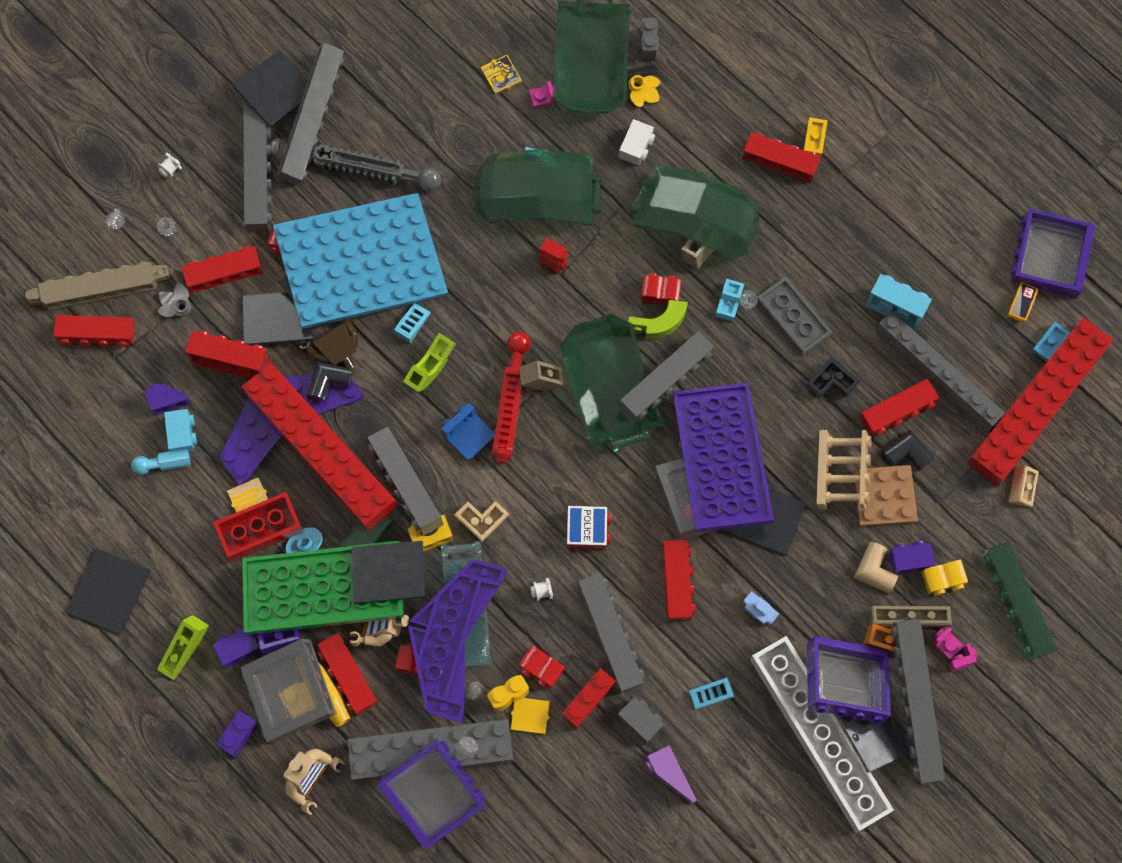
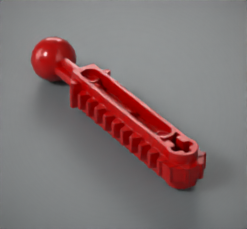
(518, 345)

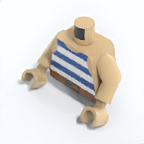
(379, 631)
(304, 773)

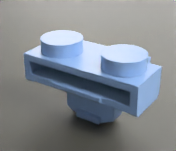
(759, 609)

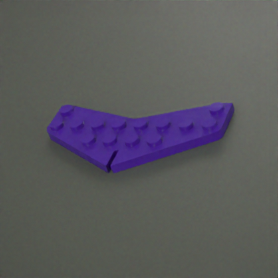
(255, 436)
(441, 647)

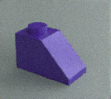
(165, 399)

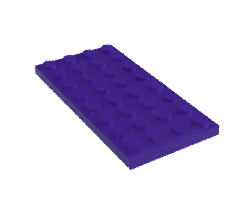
(722, 457)

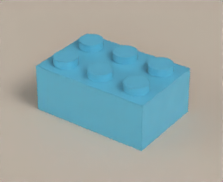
(900, 299)

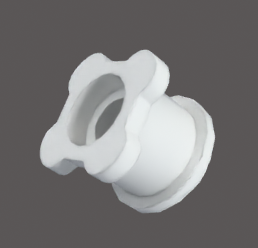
(168, 166)
(541, 590)

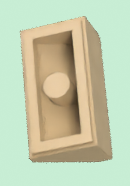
(1023, 486)

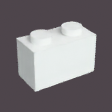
(636, 142)

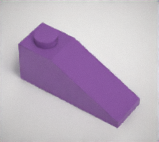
(668, 771)

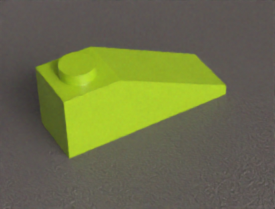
(182, 646)

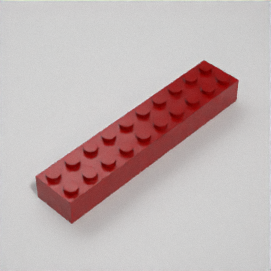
(1040, 401)
(319, 447)

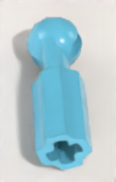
(164, 461)

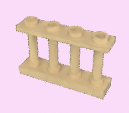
(826, 460)

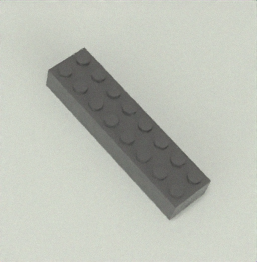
(379, 754)

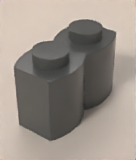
(649, 39)

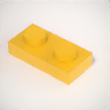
(815, 135)

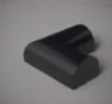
(832, 374)
(327, 375)
(908, 446)

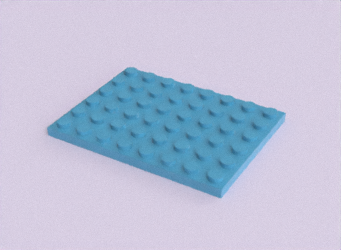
(360, 260)

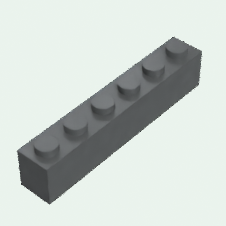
(665, 376)
(405, 481)
(610, 633)

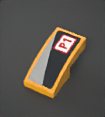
(1023, 302)

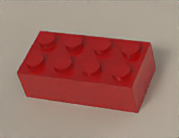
(226, 355)
(258, 527)

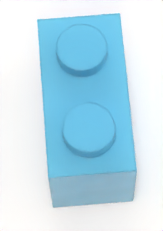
(179, 430)

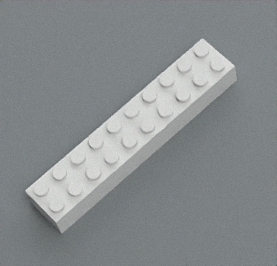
(821, 737)

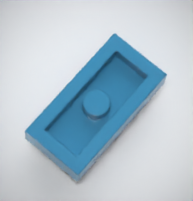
(1050, 341)

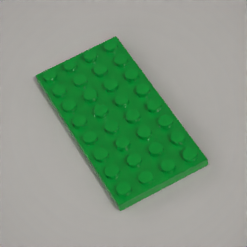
(306, 592)

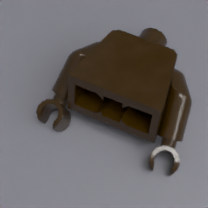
(335, 345)

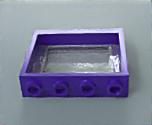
(1052, 253)
(848, 680)
(432, 793)

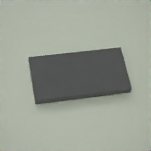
(794, 315)

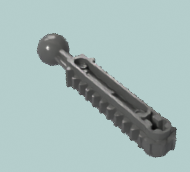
(323, 156)

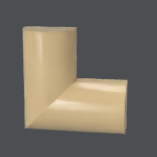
(481, 524)
(870, 571)

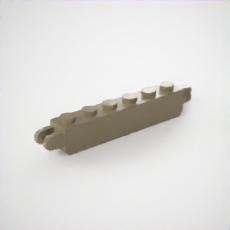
(97, 286)

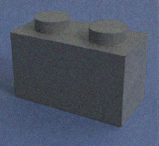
(641, 720)

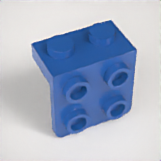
(467, 432)

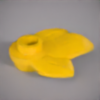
(645, 92)

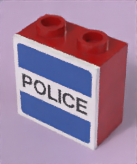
(588, 528)

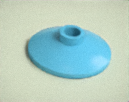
(306, 541)

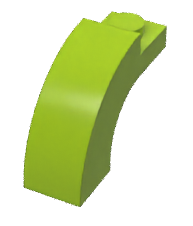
(663, 325)
(431, 364)

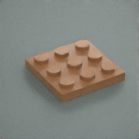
(889, 497)

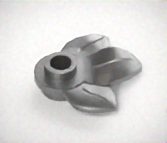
(173, 301)

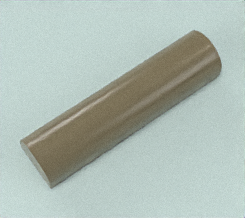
(929, 615)

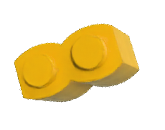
(944, 577)
(513, 690)

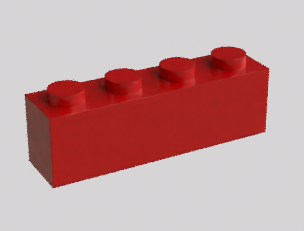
(781, 157)
(222, 269)
(94, 330)
(899, 407)
(677, 580)
(347, 674)

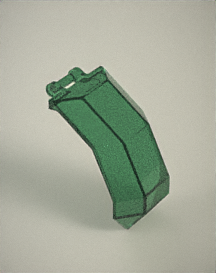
(591, 56)
(537, 187)
(697, 209)
(602, 369)

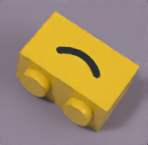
(434, 538)

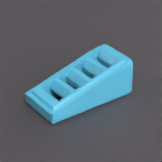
(407, 318)
(714, 700)

